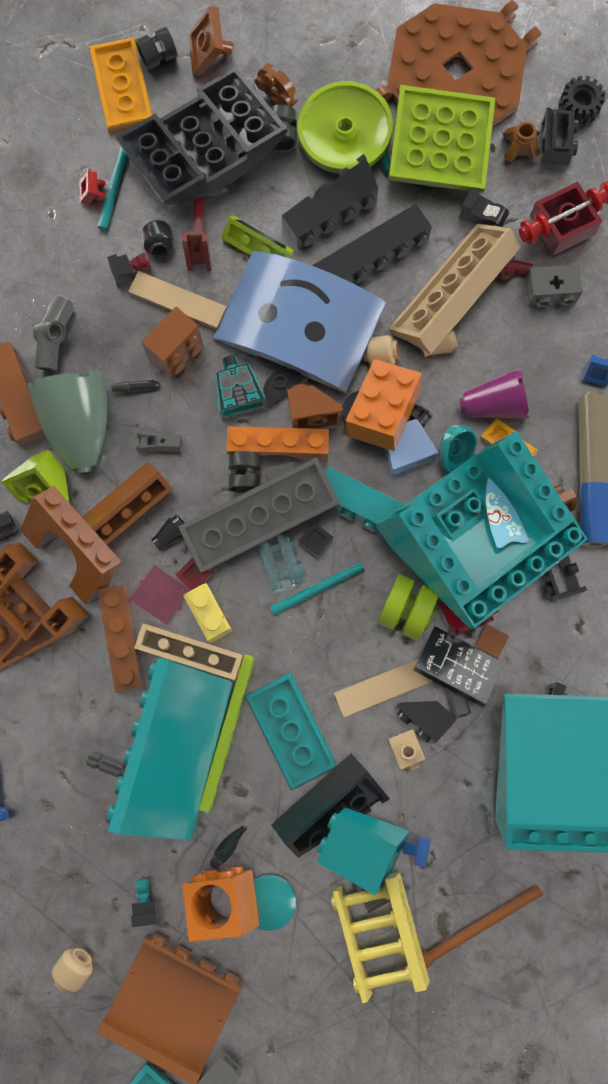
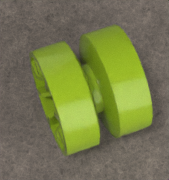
(415, 610)

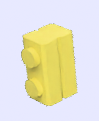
(207, 613)

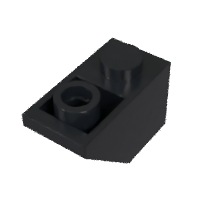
(428, 717)

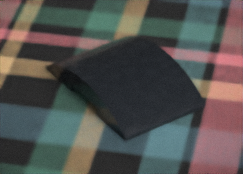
(204, 140)

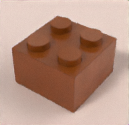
(173, 342)

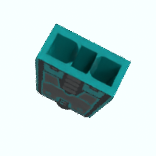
(237, 388)

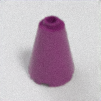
(497, 398)

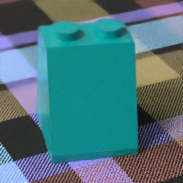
(361, 848)

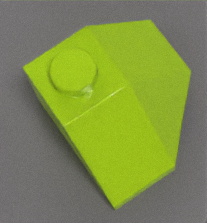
(36, 476)

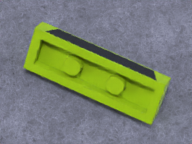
(251, 239)

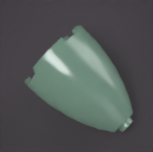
(72, 415)

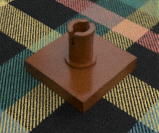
(207, 41)

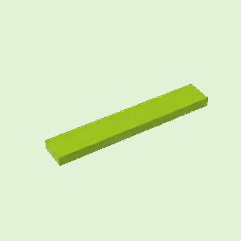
(226, 734)

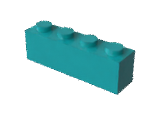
(360, 500)

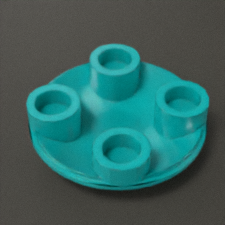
(274, 902)

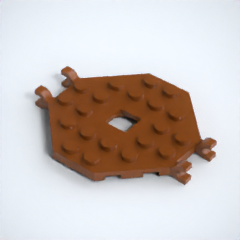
(475, 35)

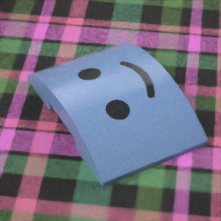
(301, 318)

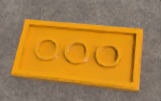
(120, 84)

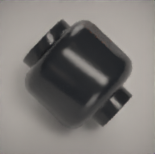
(157, 238)

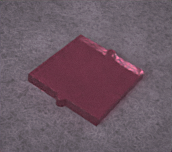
(160, 594)

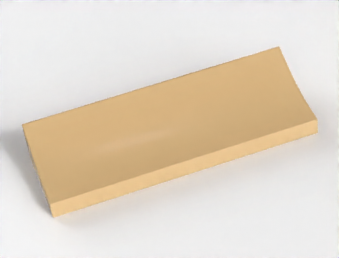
(455, 286)

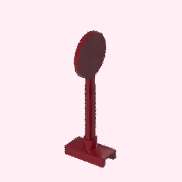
(196, 244)

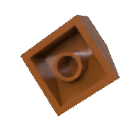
(312, 408)

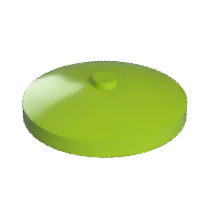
(343, 124)

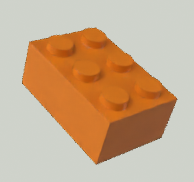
(384, 404)

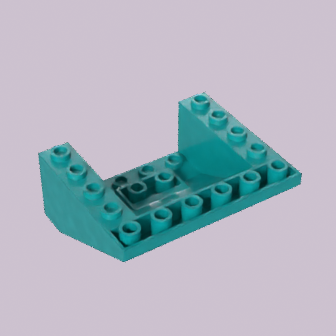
(450, 540)
(170, 753)
(553, 773)

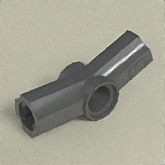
(48, 343)

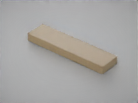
(170, 296)
(379, 689)

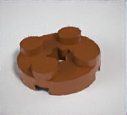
(276, 86)

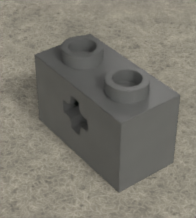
(554, 285)

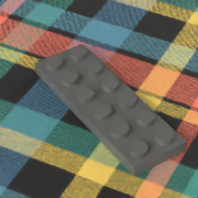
(258, 515)

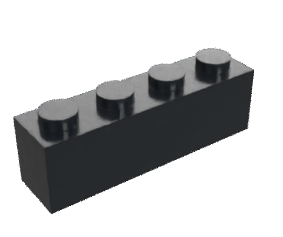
(331, 204)
(308, 819)

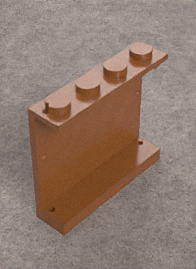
(171, 1008)

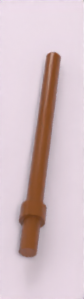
(479, 926)

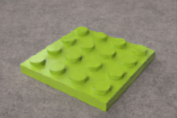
(442, 138)

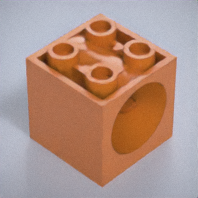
(201, 917)

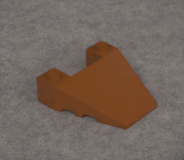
(25, 618)

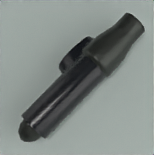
(133, 386)

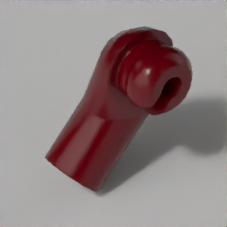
(514, 267)

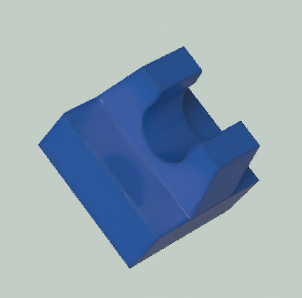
(596, 371)
(419, 850)

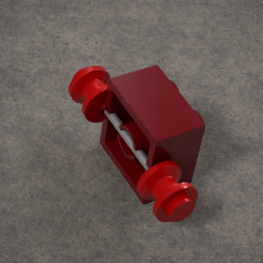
(565, 217)

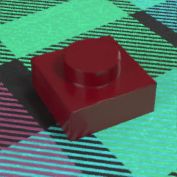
(191, 575)

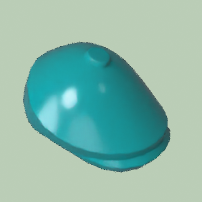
(457, 446)

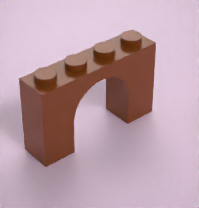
(95, 561)

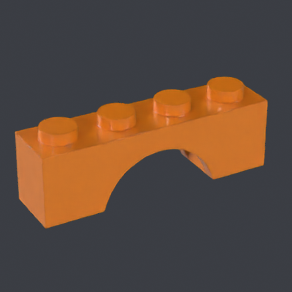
(293, 442)

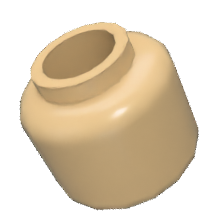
(382, 349)
(72, 970)

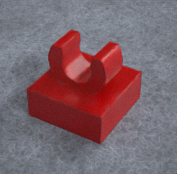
(89, 187)

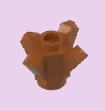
(522, 141)

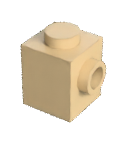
(406, 750)

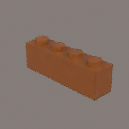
(16, 399)
(127, 502)
(121, 639)

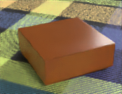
(491, 641)

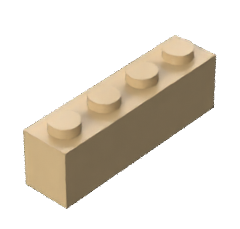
(189, 652)

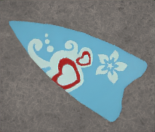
(503, 517)

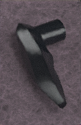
(226, 848)

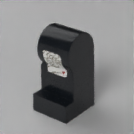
(482, 210)

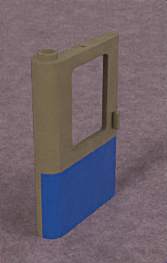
(593, 467)

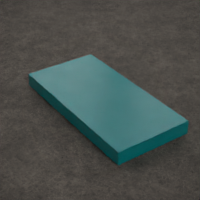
(291, 731)

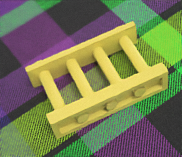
(407, 943)

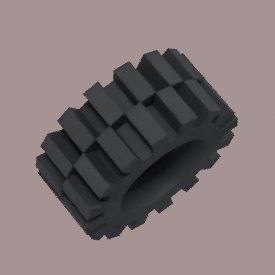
(587, 89)

